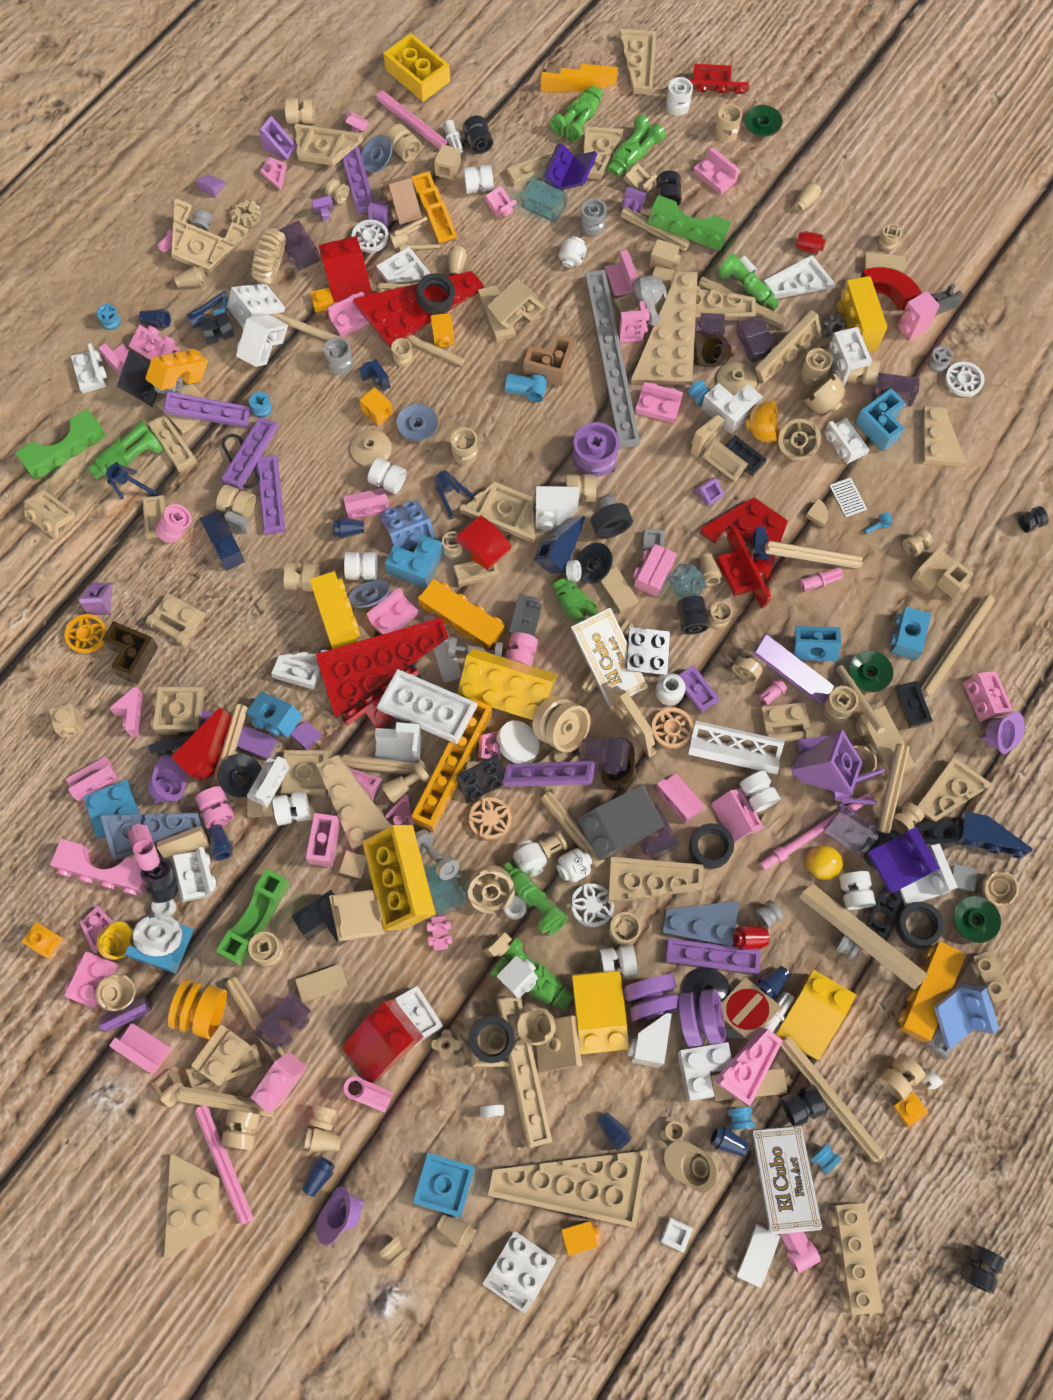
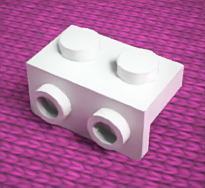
(193, 875)

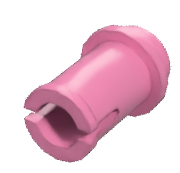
(772, 692)

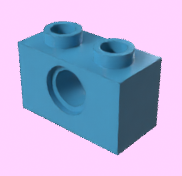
(915, 622)
(817, 643)
(274, 715)

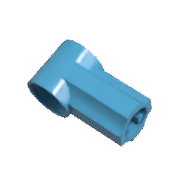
(531, 387)

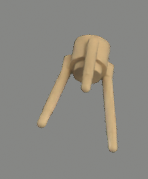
(399, 237)

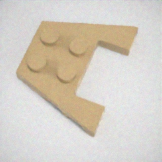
(199, 246)

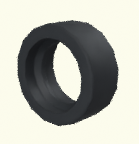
(438, 280)
(611, 520)
(720, 831)
(931, 912)
(473, 1039)

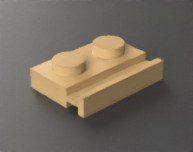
(220, 1055)

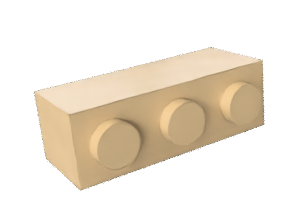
(882, 744)

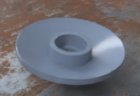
(377, 153)
(417, 415)
(369, 593)

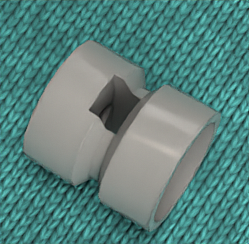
(593, 217)
(338, 356)

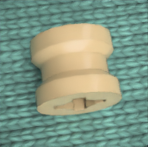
(337, 191)
(322, 1117)
(394, 1252)

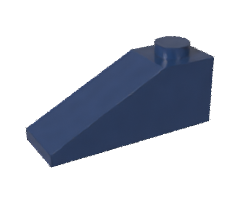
(222, 540)

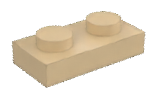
(497, 946)

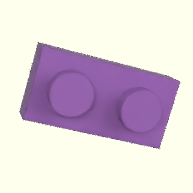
(698, 689)

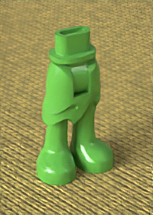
(581, 109)
(630, 151)
(750, 283)
(118, 450)
(574, 600)
(552, 917)
(547, 987)

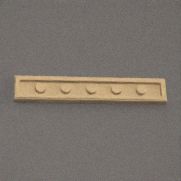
(864, 936)
(525, 1078)

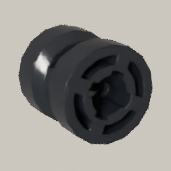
(1035, 518)

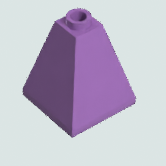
(829, 764)

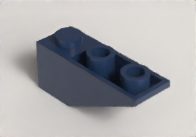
(559, 545)
(986, 833)

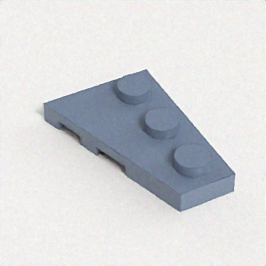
(703, 923)

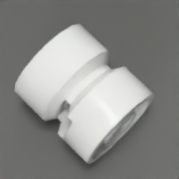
(679, 96)
(478, 178)
(385, 475)
(361, 565)
(760, 793)
(283, 809)
(854, 898)
(626, 960)

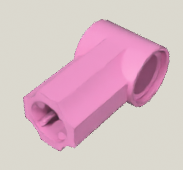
(143, 847)
(370, 1095)
(800, 1251)

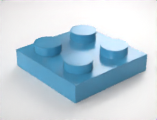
(111, 800)
(444, 1185)

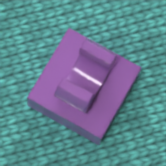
(634, 199)
(323, 206)
(379, 212)

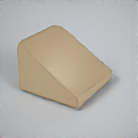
(168, 1087)

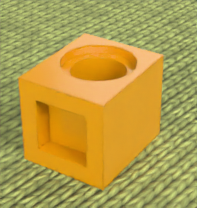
(442, 330)
(376, 406)
(42, 940)
(580, 1237)

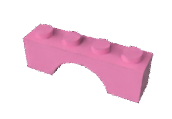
(75, 860)

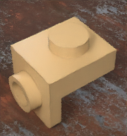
(639, 179)

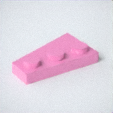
(749, 1067)

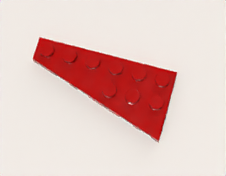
(396, 311)
(366, 665)

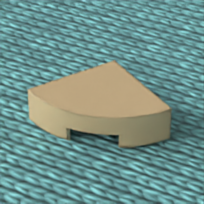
(818, 513)

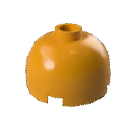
(764, 422)

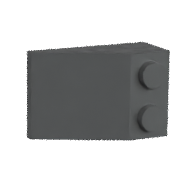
(620, 823)

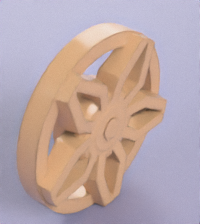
(672, 728)
(490, 818)

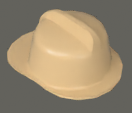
(691, 1166)

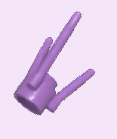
(845, 798)

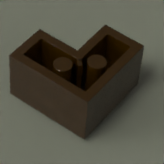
(134, 651)

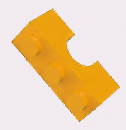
(167, 368)

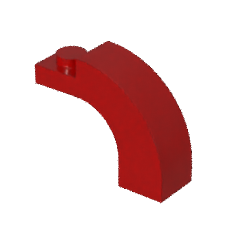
(893, 284)

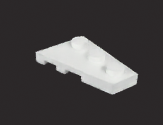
(799, 279)

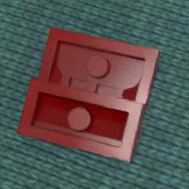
(484, 542)

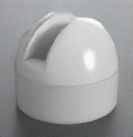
(934, 1080)

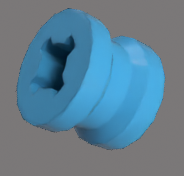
(104, 313)
(698, 391)
(258, 409)
(741, 1118)
(825, 1158)

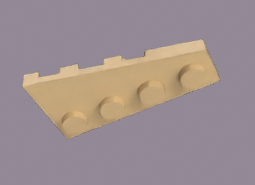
(640, 57)
(649, 878)

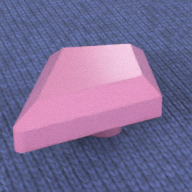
(356, 121)
(274, 171)
(488, 745)
(400, 813)
(93, 924)

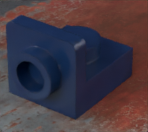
(376, 372)
(758, 543)

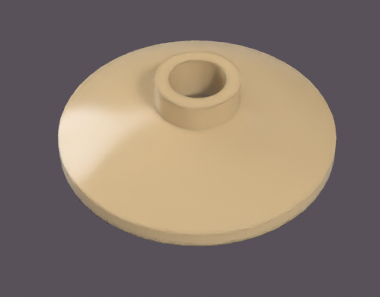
(727, 378)
(367, 455)

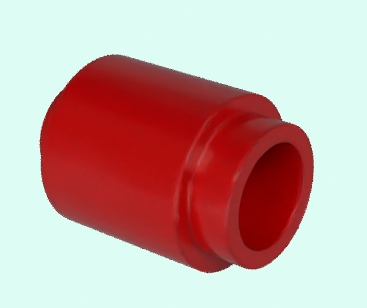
(810, 242)
(751, 937)

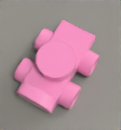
(440, 937)

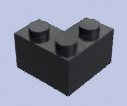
(316, 918)

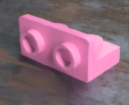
(717, 171)
(346, 316)
(633, 324)
(150, 343)
(659, 402)
(391, 613)
(987, 695)
(87, 976)

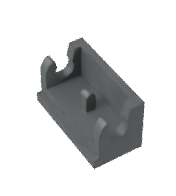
(947, 299)
(525, 615)

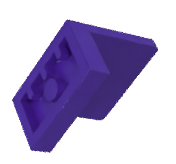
(567, 170)
(903, 860)

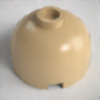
(826, 396)
(799, 439)
(490, 889)

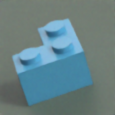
(879, 420)
(417, 566)

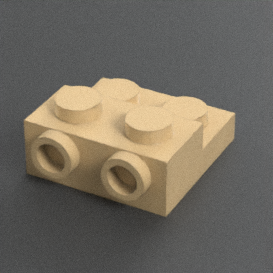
(177, 710)
(988, 968)

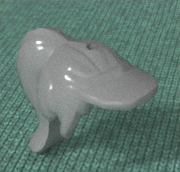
(649, 290)

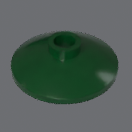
(763, 120)
(876, 664)
(985, 912)

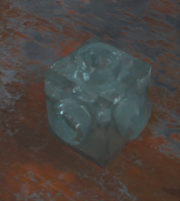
(686, 580)

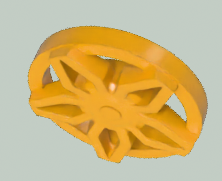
(85, 633)

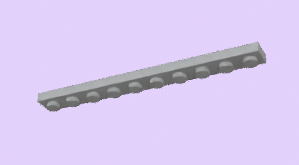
(612, 359)

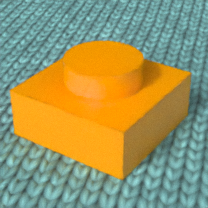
(321, 299)
(910, 1109)

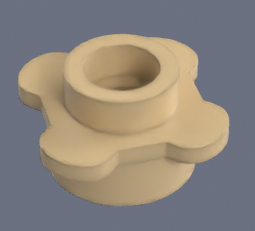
(452, 1045)
(671, 1124)

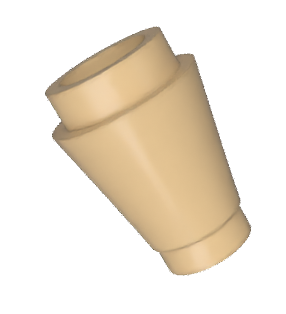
(808, 195)
(456, 260)
(192, 277)
(709, 570)
(320, 1140)
(457, 1231)

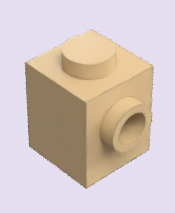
(447, 162)
(665, 255)
(955, 580)
(66, 720)

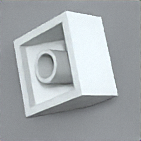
(555, 506)
(651, 1043)

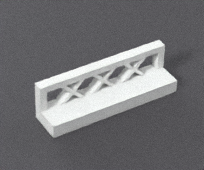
(734, 751)

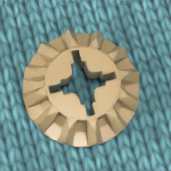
(245, 220)

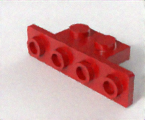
(716, 78)
(741, 570)
(370, 704)

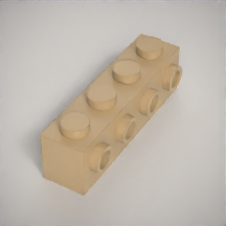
(856, 1259)

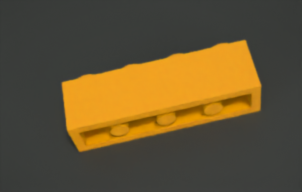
(461, 615)
(942, 969)

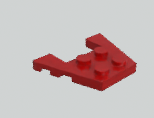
(747, 518)

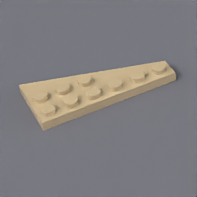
(671, 343)
(589, 1187)

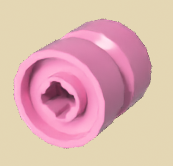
(173, 523)
(522, 648)
(213, 804)

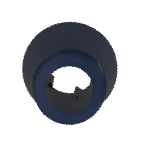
(157, 318)
(347, 527)
(219, 843)
(774, 981)
(614, 1131)
(728, 1141)
(318, 1175)

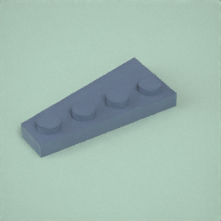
(159, 824)

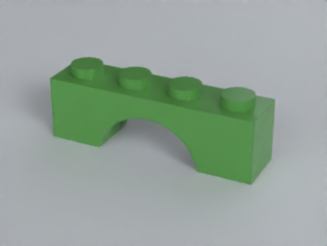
(670, 218)
(82, 434)
(265, 900)

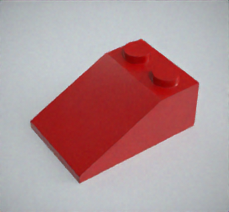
(344, 268)
(202, 750)
(381, 1040)

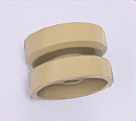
(561, 723)

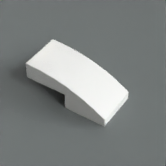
(758, 1256)

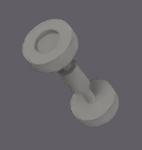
(453, 647)
(447, 866)

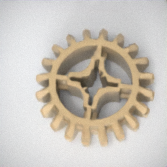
(268, 255)

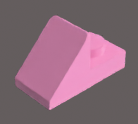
(131, 708)

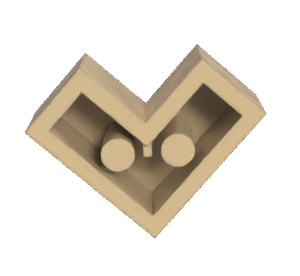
(514, 303)

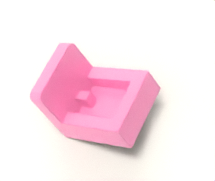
(500, 202)

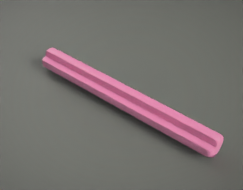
(410, 119)
(224, 1165)

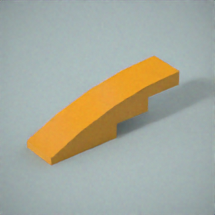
(578, 80)
(433, 207)

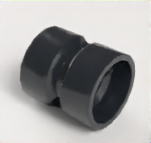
(478, 134)
(669, 186)
(224, 328)
(692, 613)
(160, 882)
(803, 1105)
(979, 1277)

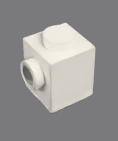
(518, 976)

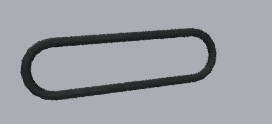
(230, 459)

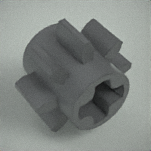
(829, 323)

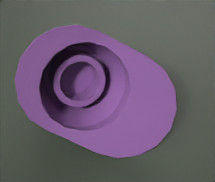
(1005, 732)
(167, 781)
(339, 1214)

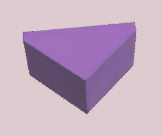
(276, 140)
(97, 599)

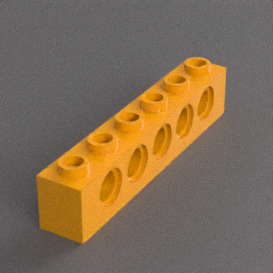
(453, 762)

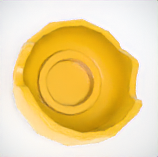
(824, 862)
(114, 940)

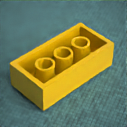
(505, 683)
(398, 877)

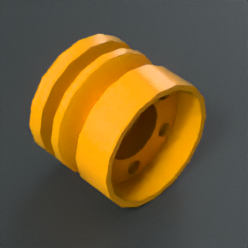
(197, 1008)

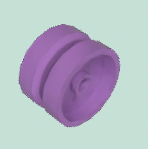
(595, 449)
(651, 993)
(702, 1018)

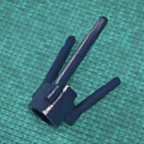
(197, 314)
(119, 475)
(447, 483)

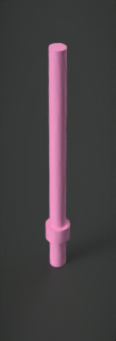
(781, 853)

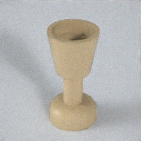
(398, 787)

